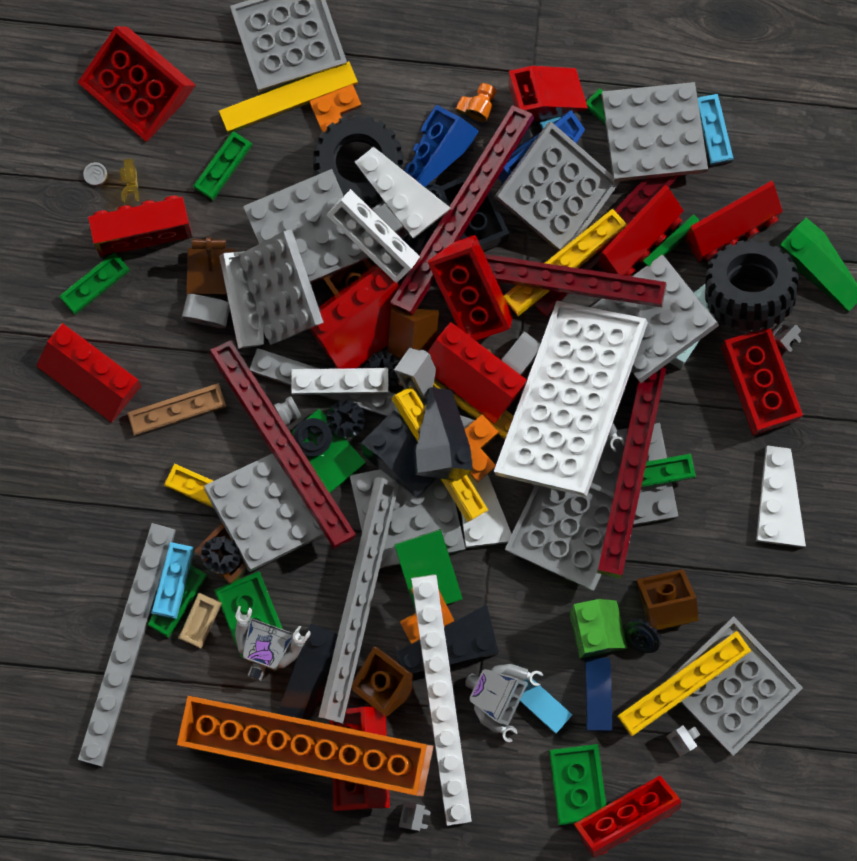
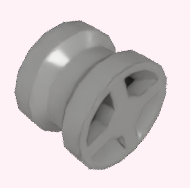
(288, 410)

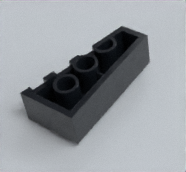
(466, 641)

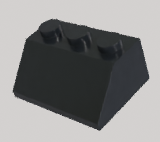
(487, 221)

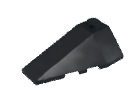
(442, 442)
(309, 674)

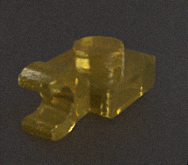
(128, 175)

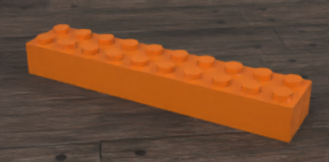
(305, 746)

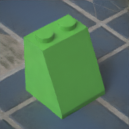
(597, 627)

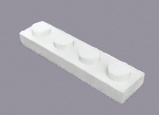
(340, 381)

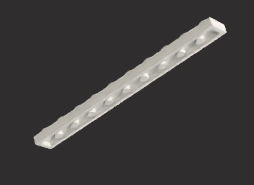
(441, 700)

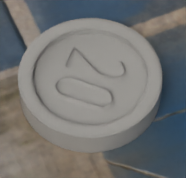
(95, 174)

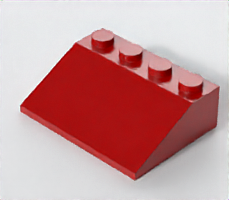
(136, 82)
(357, 319)

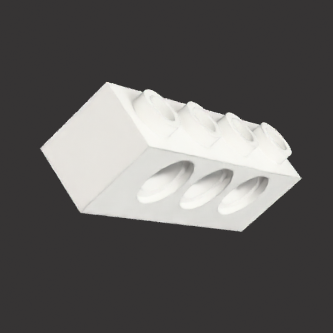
(373, 236)

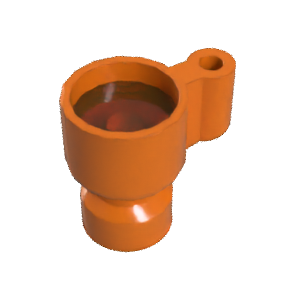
(479, 106)

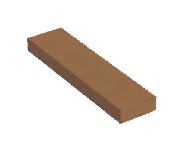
(176, 409)

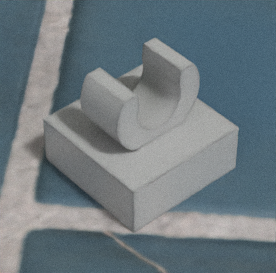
(785, 334)
(683, 740)
(412, 816)

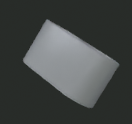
(206, 311)
(522, 353)

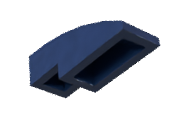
(598, 694)

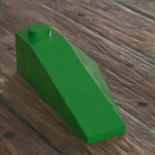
(821, 263)

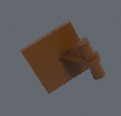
(205, 268)

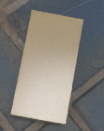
(200, 620)

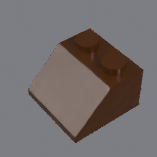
(668, 599)

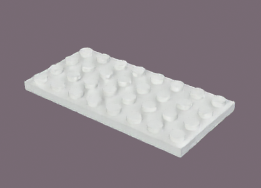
(571, 398)

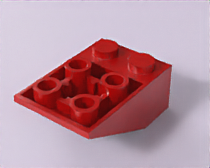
(546, 91)

